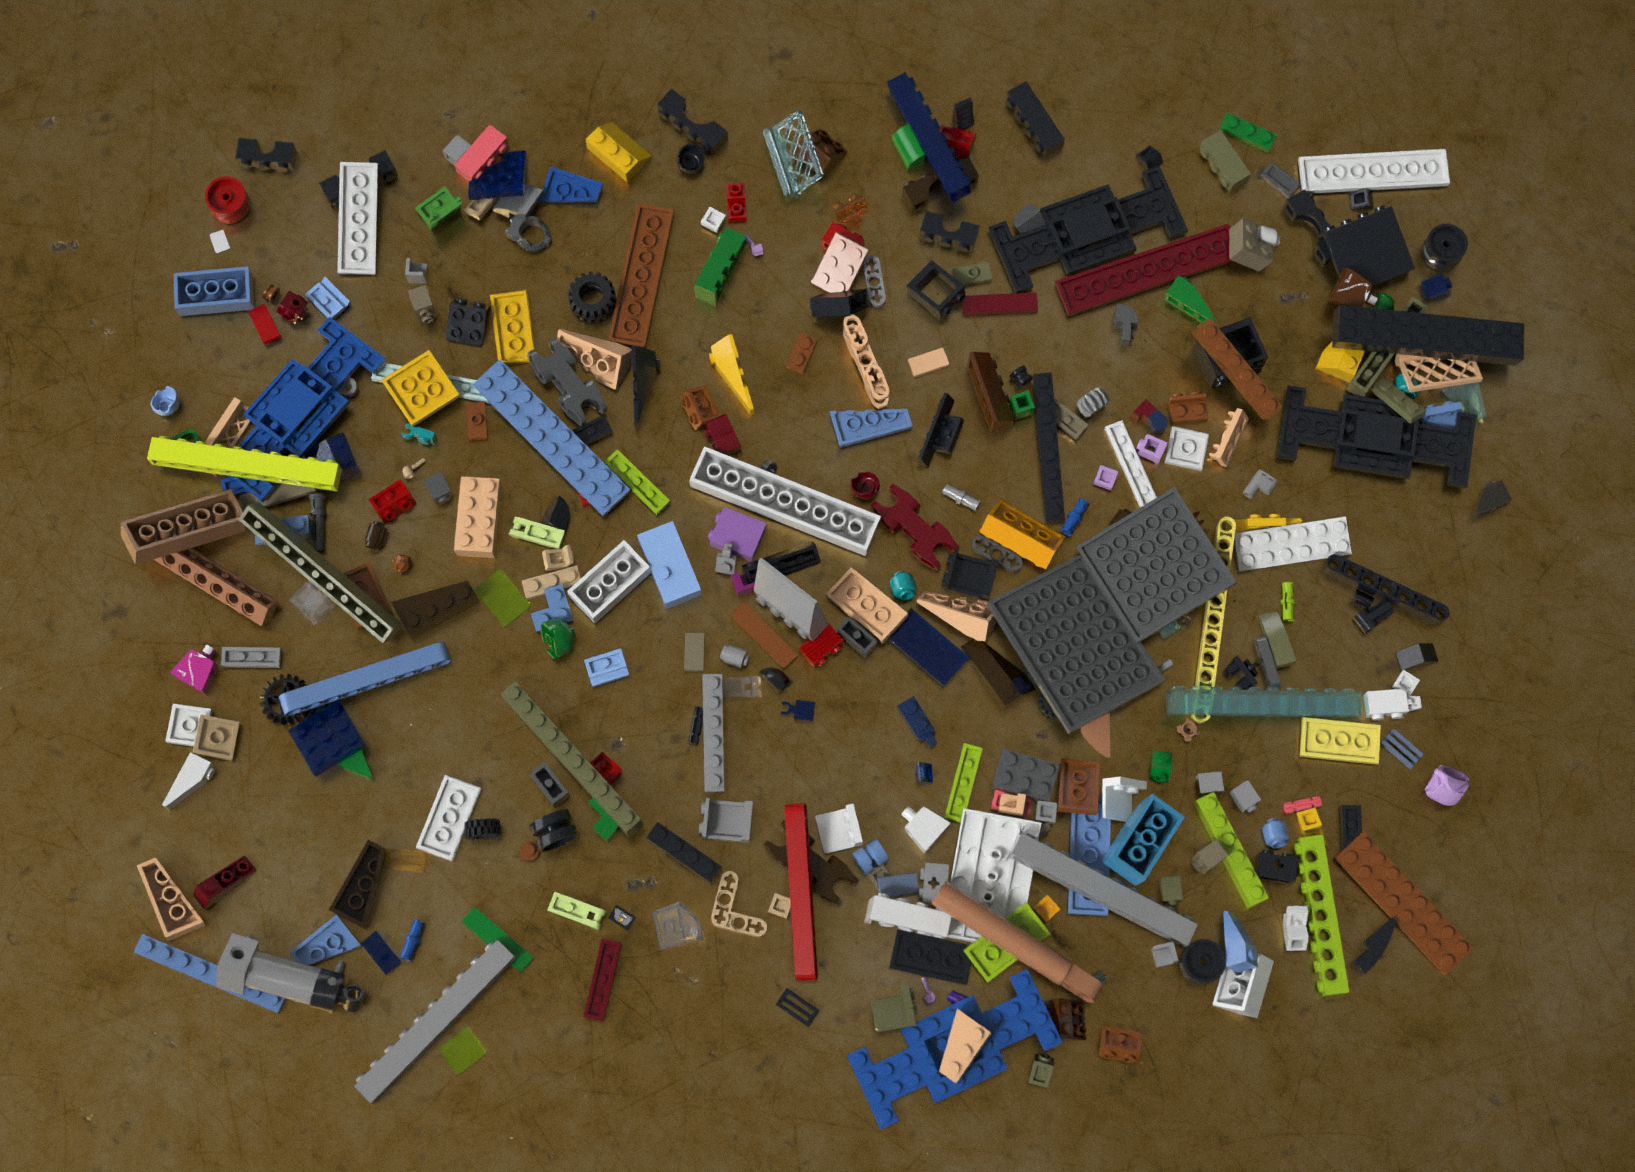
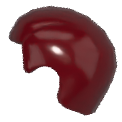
(865, 485)

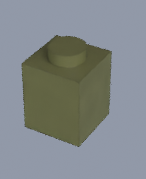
(1170, 890)

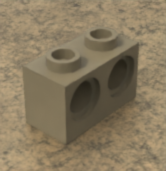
(422, 304)
(1209, 857)

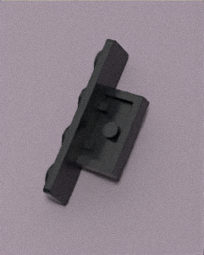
(942, 432)

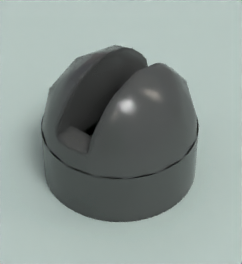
(769, 464)

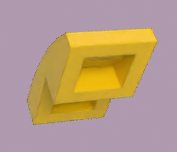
(1310, 823)

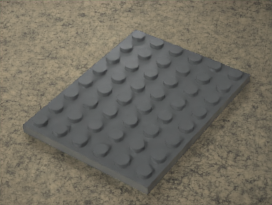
(1075, 644)

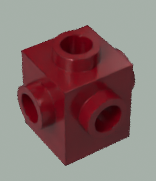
(293, 307)

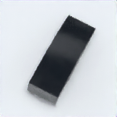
(1374, 948)

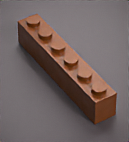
(1236, 369)

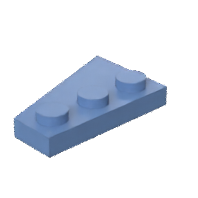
(325, 943)

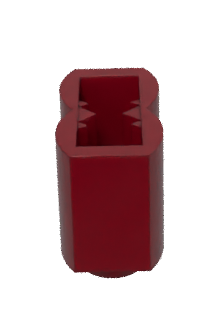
(722, 435)

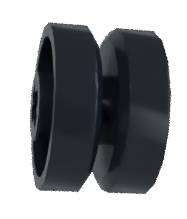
(1444, 247)
(554, 830)
(1201, 950)

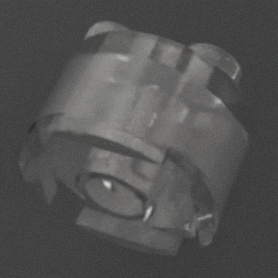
(312, 603)

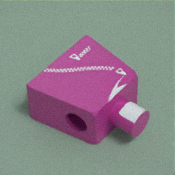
(197, 669)

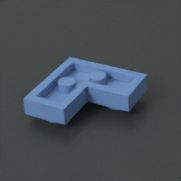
(557, 608)

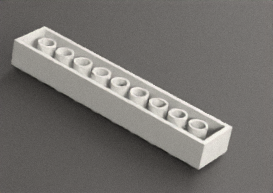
(785, 501)

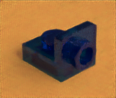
(1437, 286)

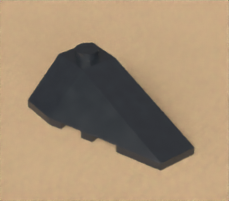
(644, 374)

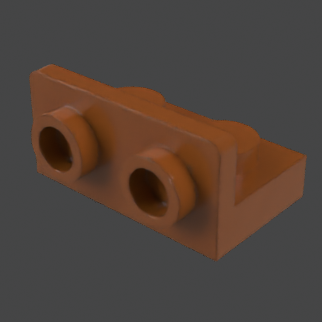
(699, 406)
(1187, 408)
(1120, 1044)

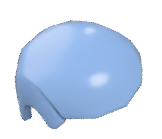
(165, 401)

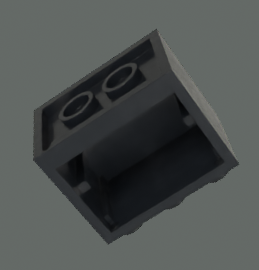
(1245, 340)

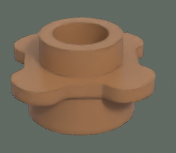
(1194, 730)

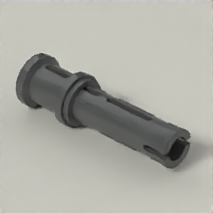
(317, 513)

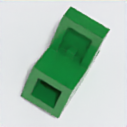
(605, 826)

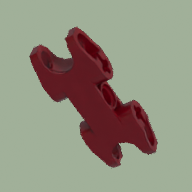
(904, 516)

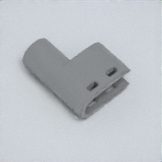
(1261, 483)

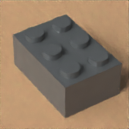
(1025, 775)

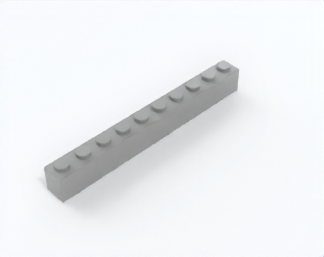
(1103, 890)
(434, 1022)

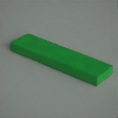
(490, 932)

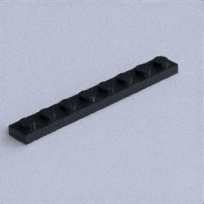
(1049, 447)

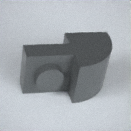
(1127, 320)

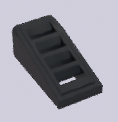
(963, 114)

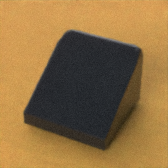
(1150, 158)
(1361, 199)
(1362, 599)

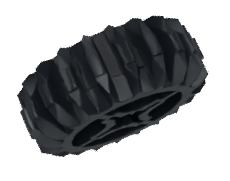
(271, 697)

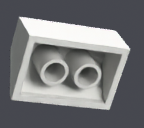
(1244, 990)

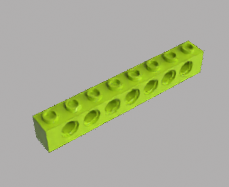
(1316, 845)

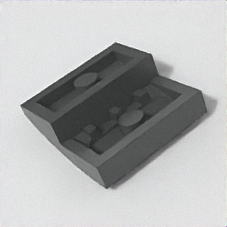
(519, 205)

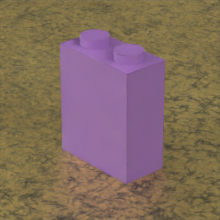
(739, 530)

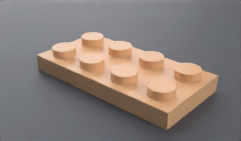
(867, 605)

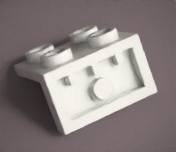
(1118, 796)
(839, 830)

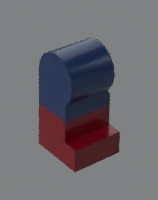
(1151, 416)

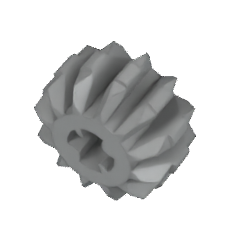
(1093, 402)

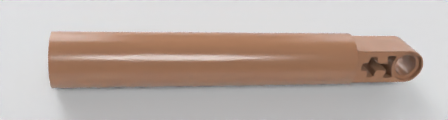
(1016, 942)

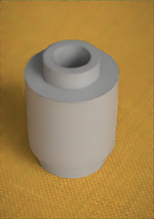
(734, 656)

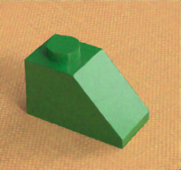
(357, 765)

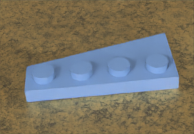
(860, 426)

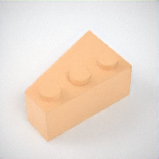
(963, 1046)

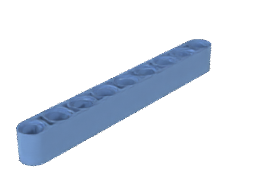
(364, 678)

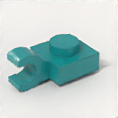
(424, 436)

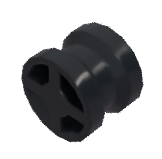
(1021, 377)

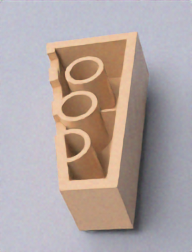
(170, 905)

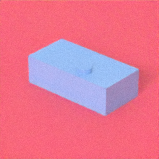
(669, 565)

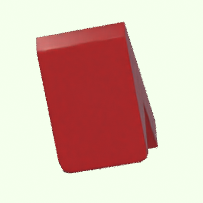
(606, 767)

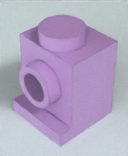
(1151, 442)

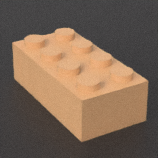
(477, 517)

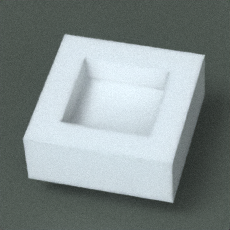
(713, 219)
(1406, 682)

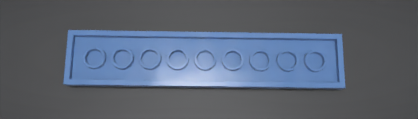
(551, 437)

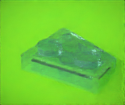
(1470, 398)

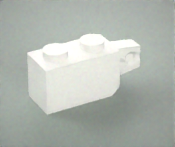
(1389, 703)

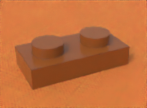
(801, 353)

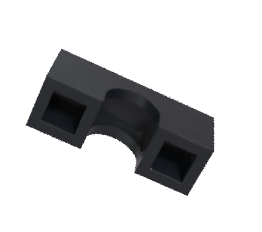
(280, 158)
(963, 238)

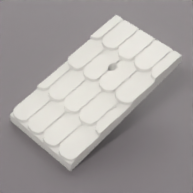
(984, 867)

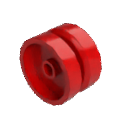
(227, 200)

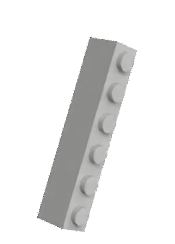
(713, 733)

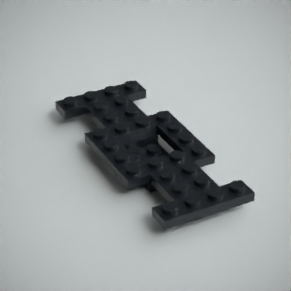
(1085, 221)
(1376, 427)

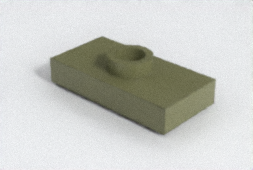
(973, 274)

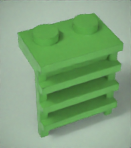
(438, 207)

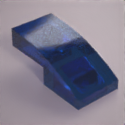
(380, 952)

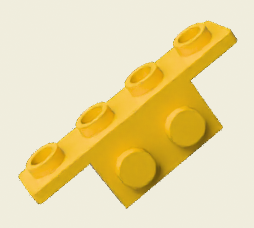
(1256, 522)

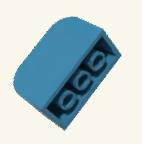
(1142, 839)

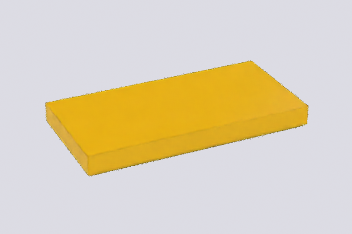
(512, 327)

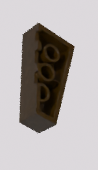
(434, 607)
(359, 887)

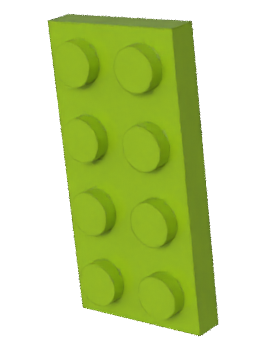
(990, 958)

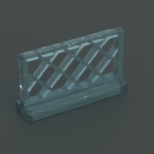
(783, 160)

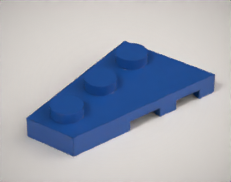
(568, 187)

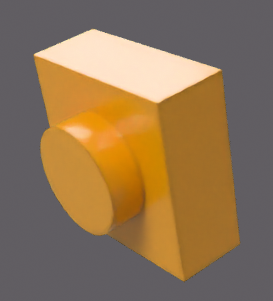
(1046, 908)

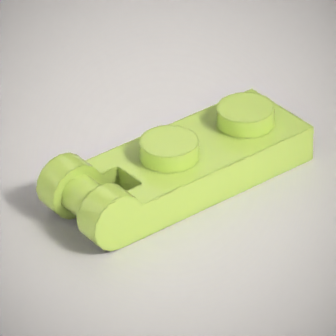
(537, 533)
(576, 910)

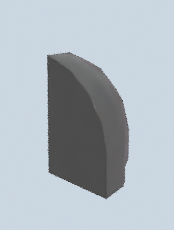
(1028, 219)

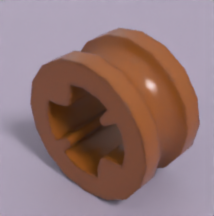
(271, 293)

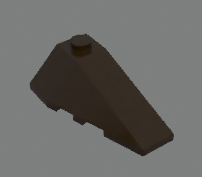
(1001, 677)

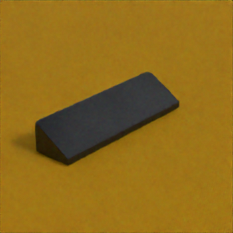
(785, 561)

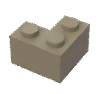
(1246, 247)

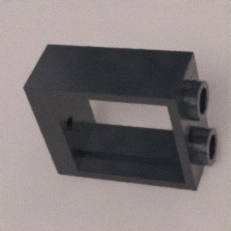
(923, 278)

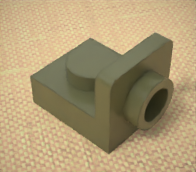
(1041, 1070)

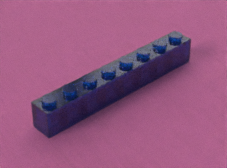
(927, 133)

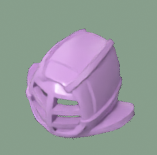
(1447, 785)

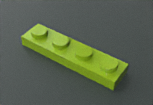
(637, 482)
(963, 782)

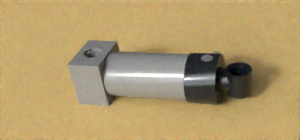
(246, 966)

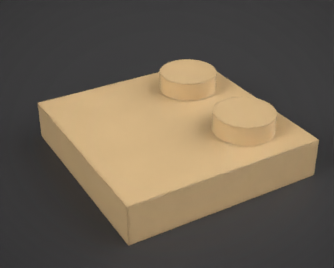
(215, 737)

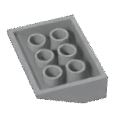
(788, 601)

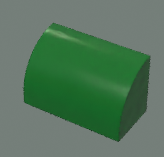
(908, 147)

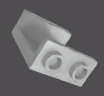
(726, 820)

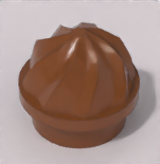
(401, 563)

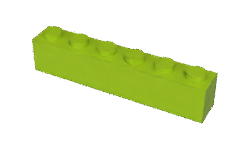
(1236, 862)

